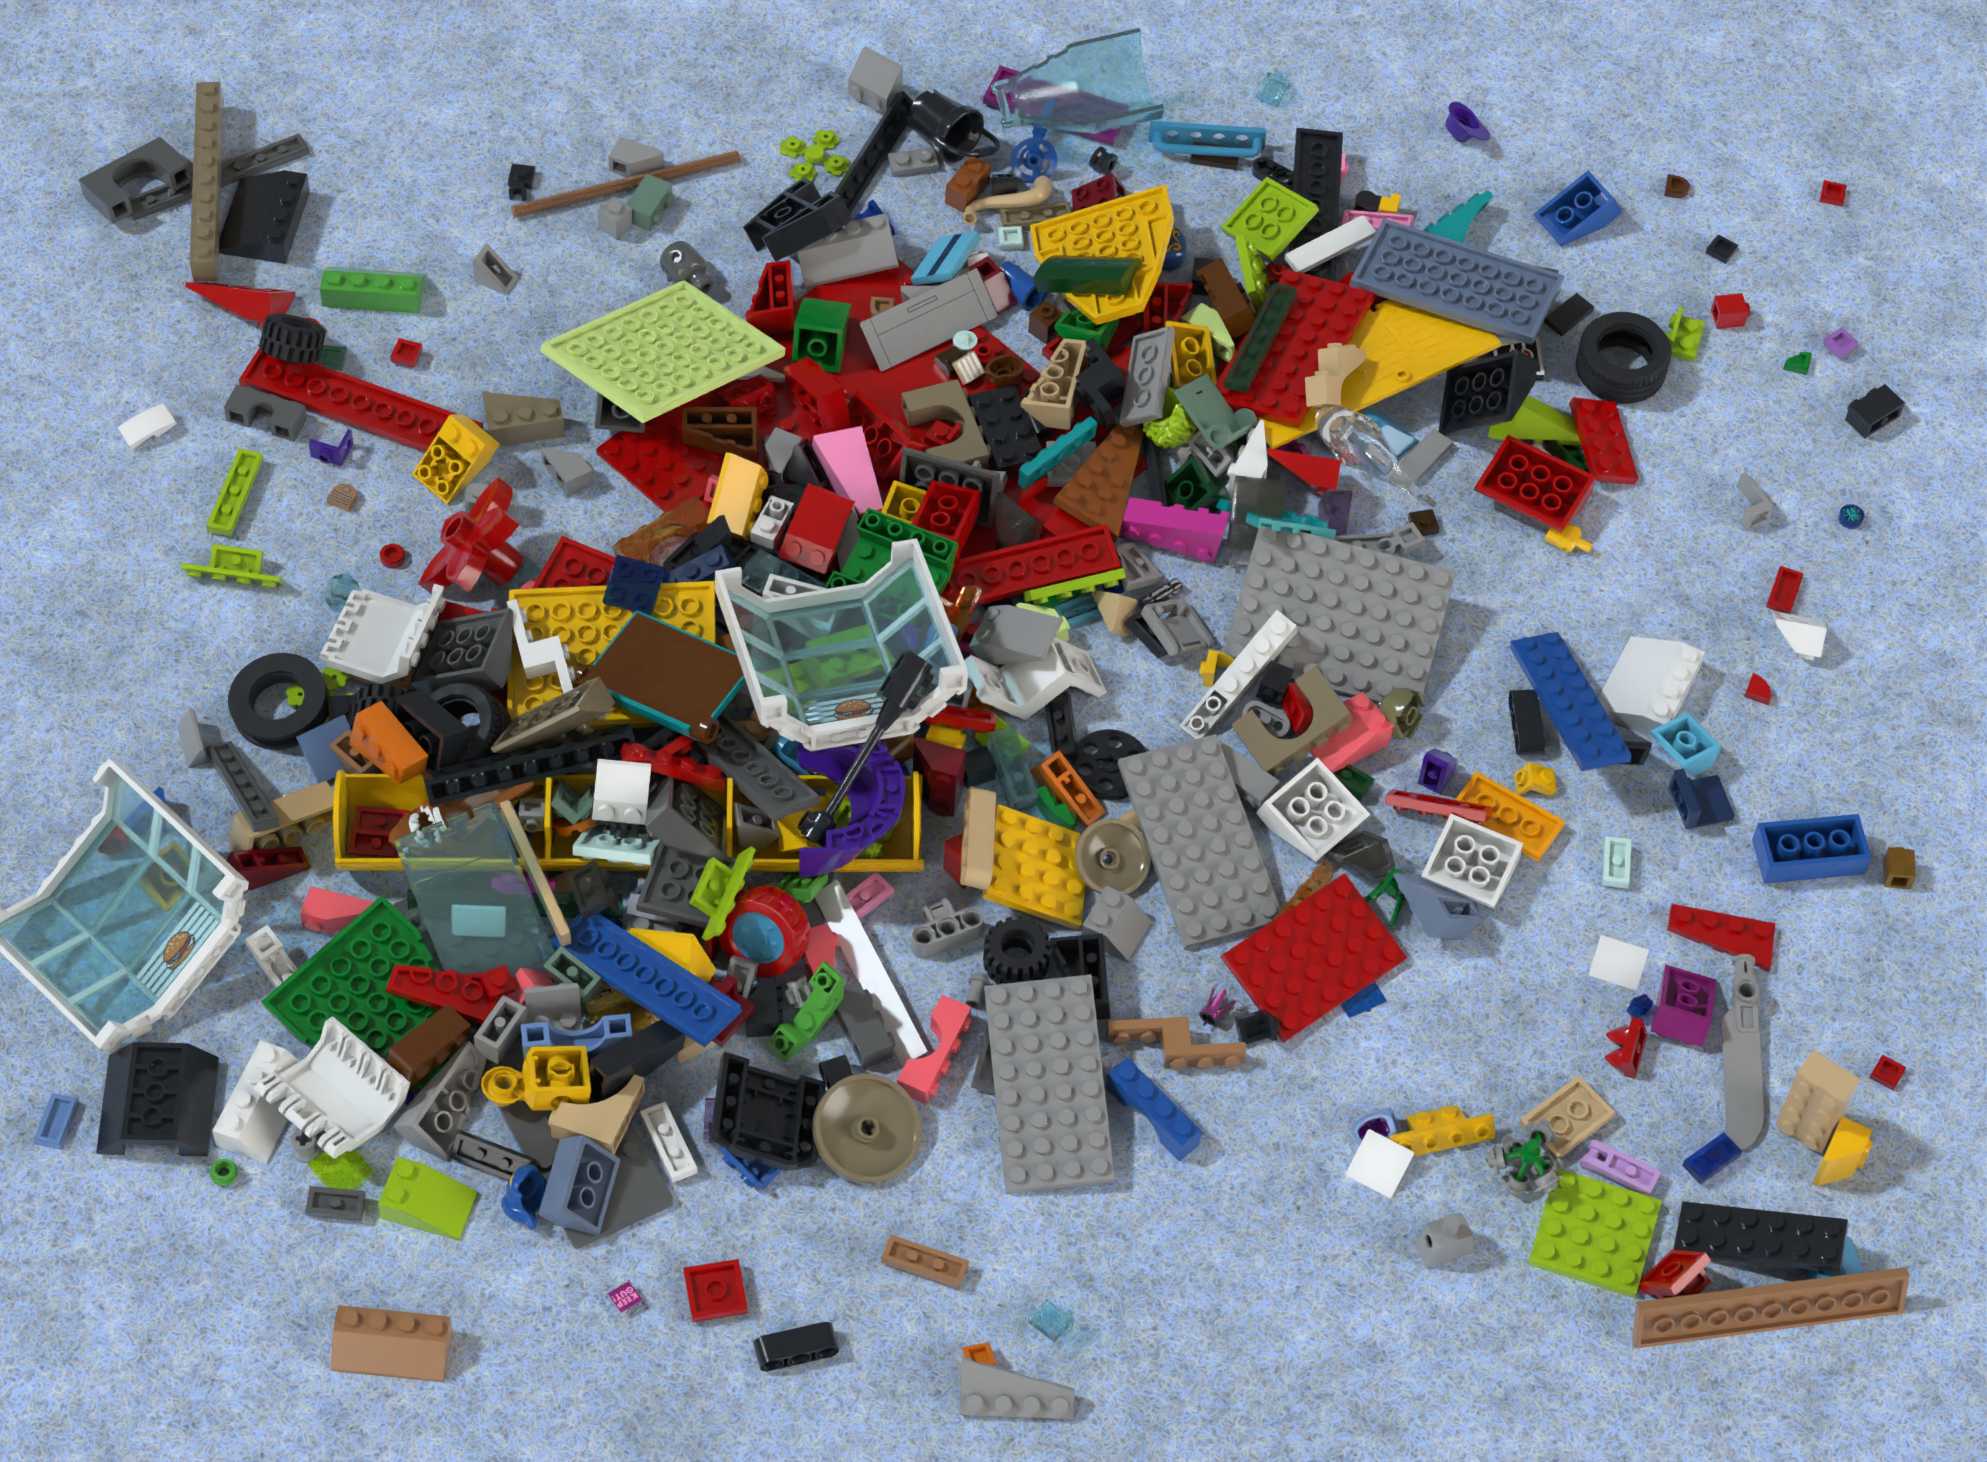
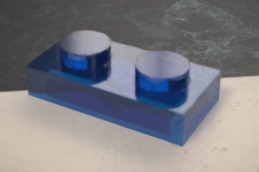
(1712, 1158)

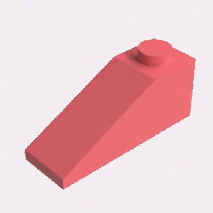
(330, 910)
(821, 948)

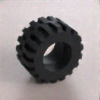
(292, 338)
(373, 694)
(1016, 934)

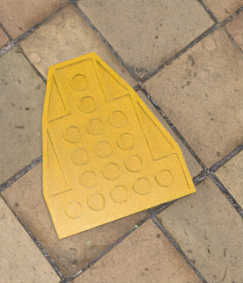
(1122, 227)

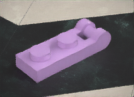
(1620, 1168)

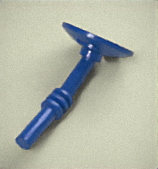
(1034, 157)

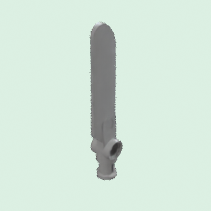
(1743, 1057)

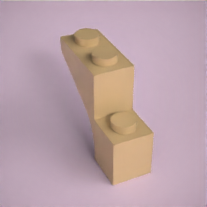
(1334, 366)

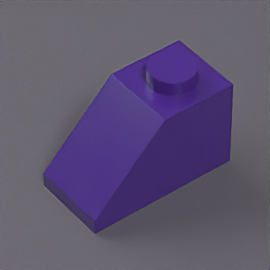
(1437, 770)

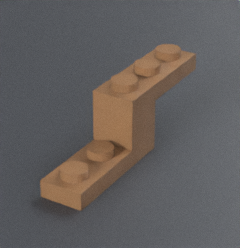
(1175, 1042)

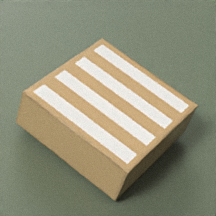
(968, 367)

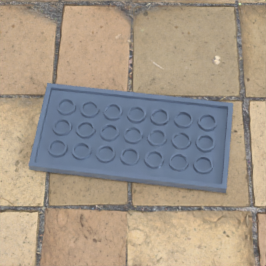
(1457, 281)

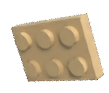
(1573, 1114)

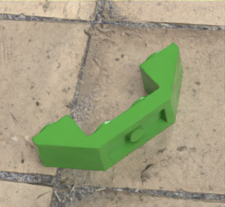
(813, 1015)

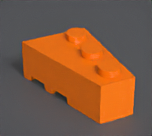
(387, 743)

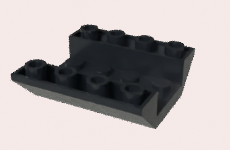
(158, 1098)

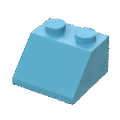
(1688, 743)

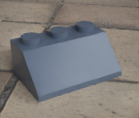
(579, 1185)

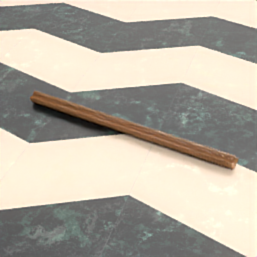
(628, 182)

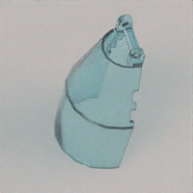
(1083, 88)

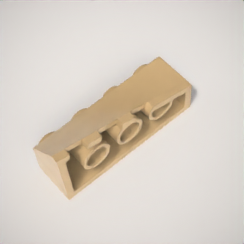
(1054, 395)

